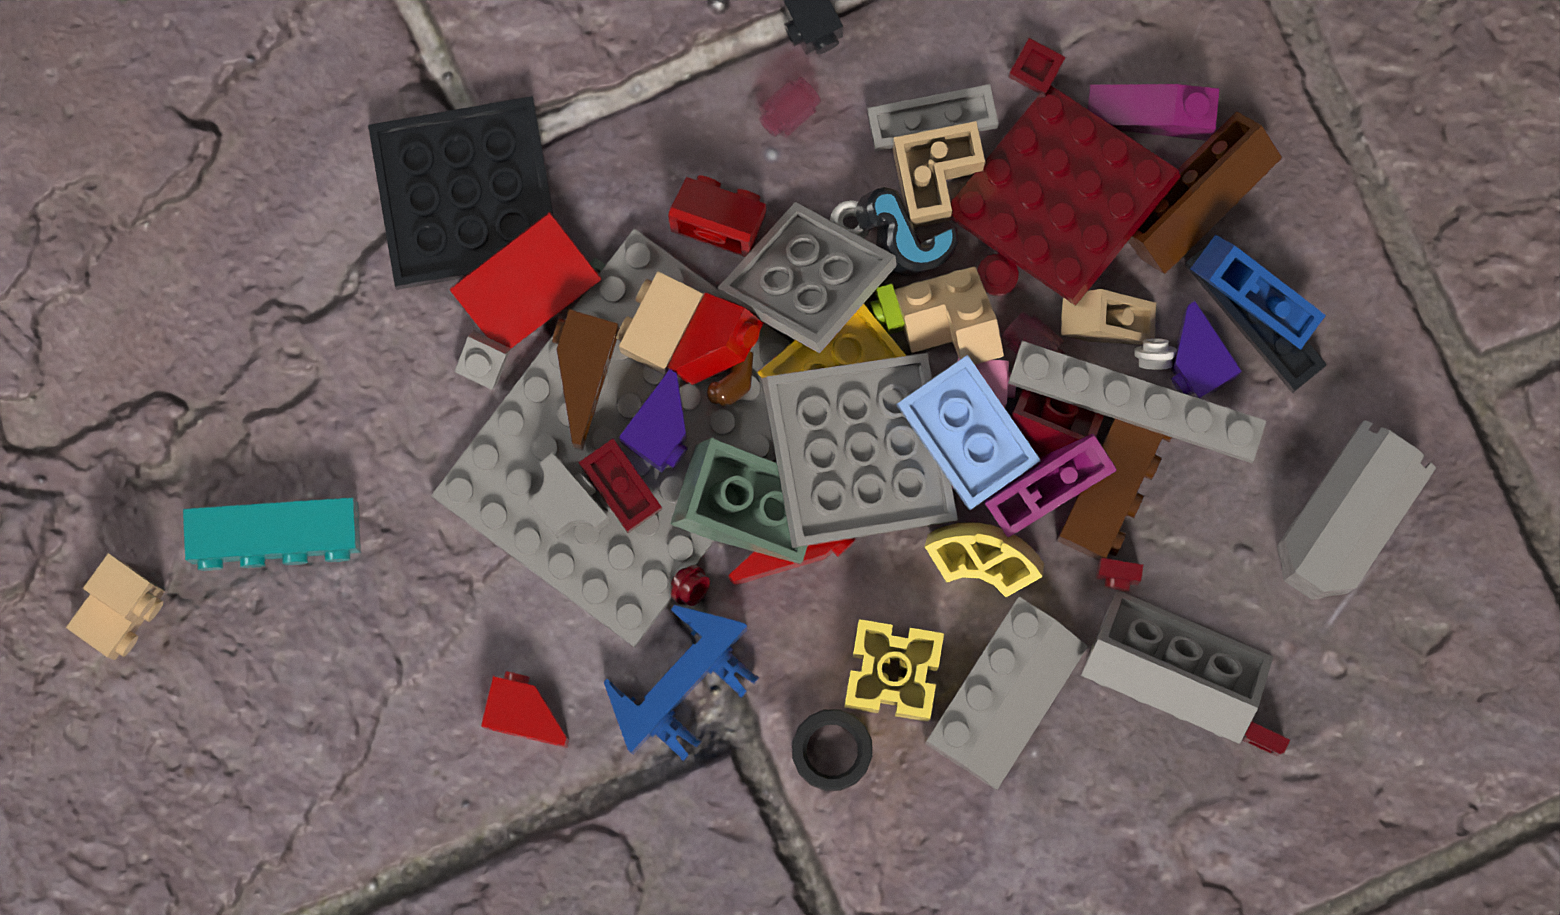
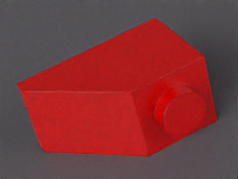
(714, 339)
(521, 711)

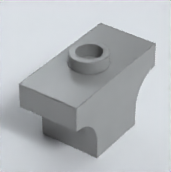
(566, 500)

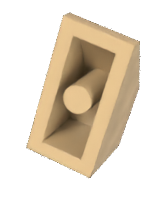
(1109, 318)

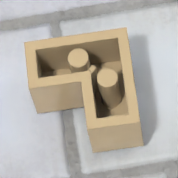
(930, 159)
(951, 310)
(115, 608)

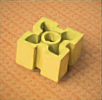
(915, 655)

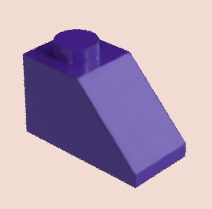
(1201, 357)
(658, 427)

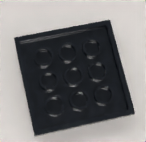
(458, 187)

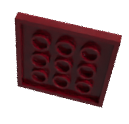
(1062, 194)

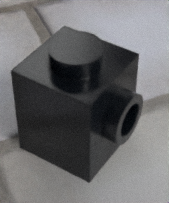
(812, 25)

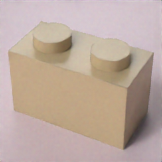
(659, 321)

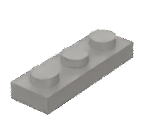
(932, 113)

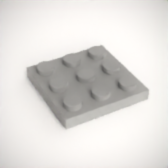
(807, 277)

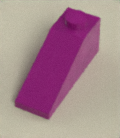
(1157, 108)
(1050, 484)

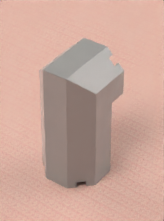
(1352, 513)

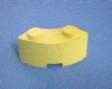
(986, 554)

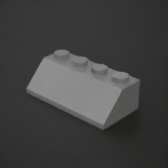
(1178, 666)
(1007, 693)

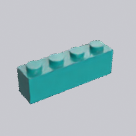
(271, 532)

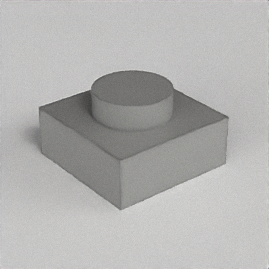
(482, 360)

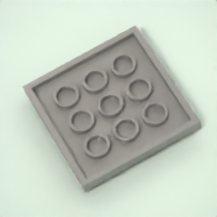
(851, 455)

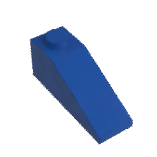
(1258, 291)

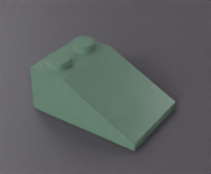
(735, 501)

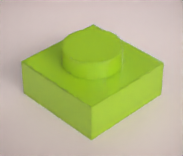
(887, 309)

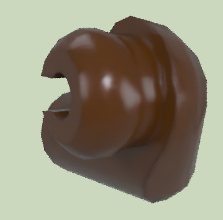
(734, 385)

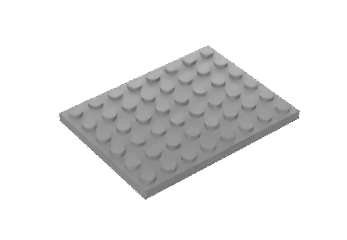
(608, 573)

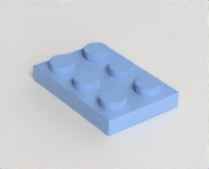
(968, 432)

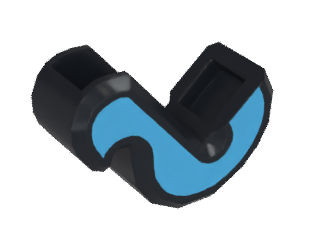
(897, 234)

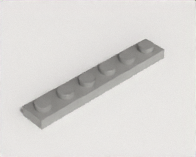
(1137, 402)

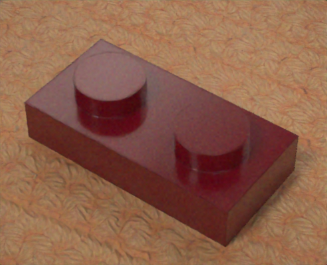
(620, 485)

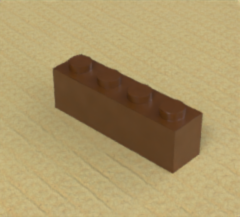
(1208, 188)
(1101, 509)

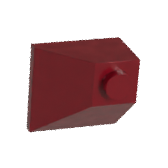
(1052, 423)

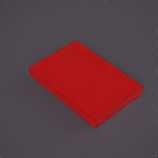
(526, 282)

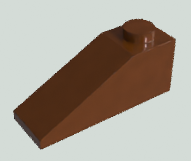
(584, 360)

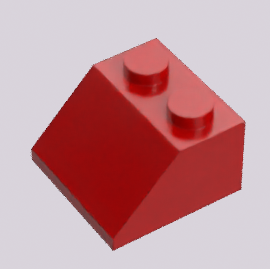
(717, 215)

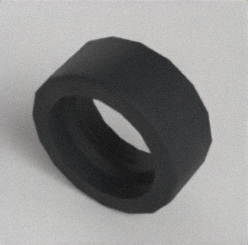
(819, 720)

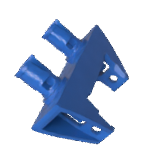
(708, 655)

